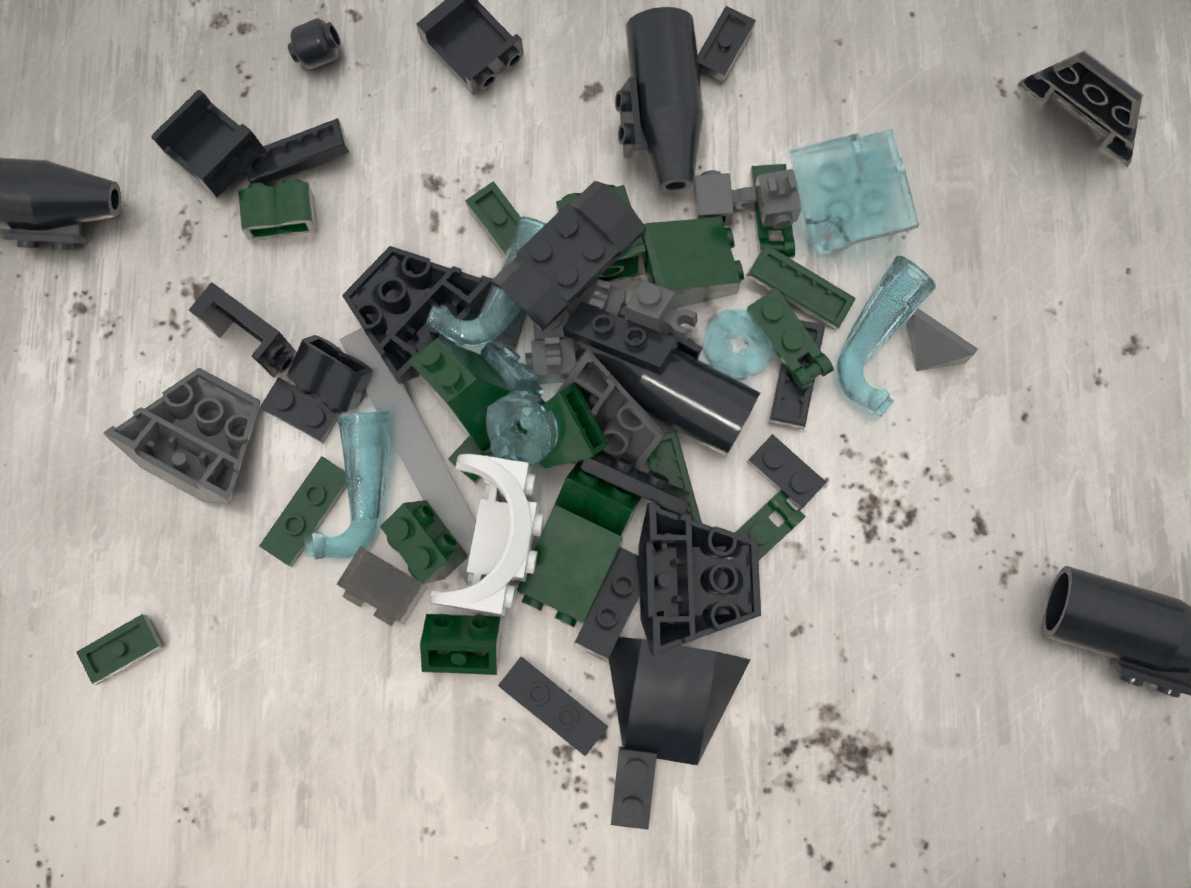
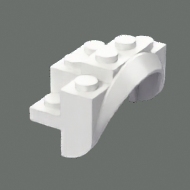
(501, 537)

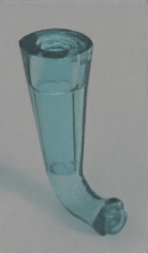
(890, 304)
(499, 308)
(365, 461)

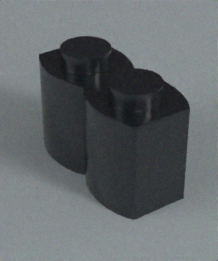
(329, 373)

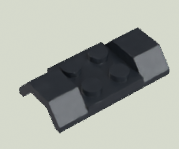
(569, 253)

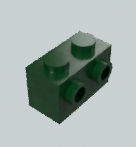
(597, 500)
(423, 542)
(460, 644)

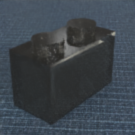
(381, 586)

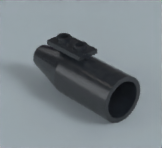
(662, 96)
(52, 202)
(686, 394)
(1133, 625)

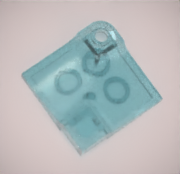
(853, 190)

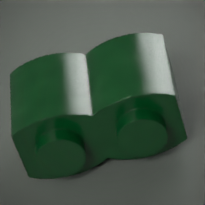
(277, 209)

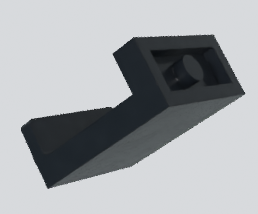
(470, 42)
(207, 143)
(219, 310)

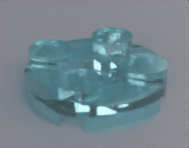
(719, 352)
(505, 437)

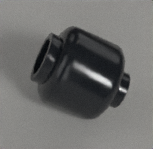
(314, 43)

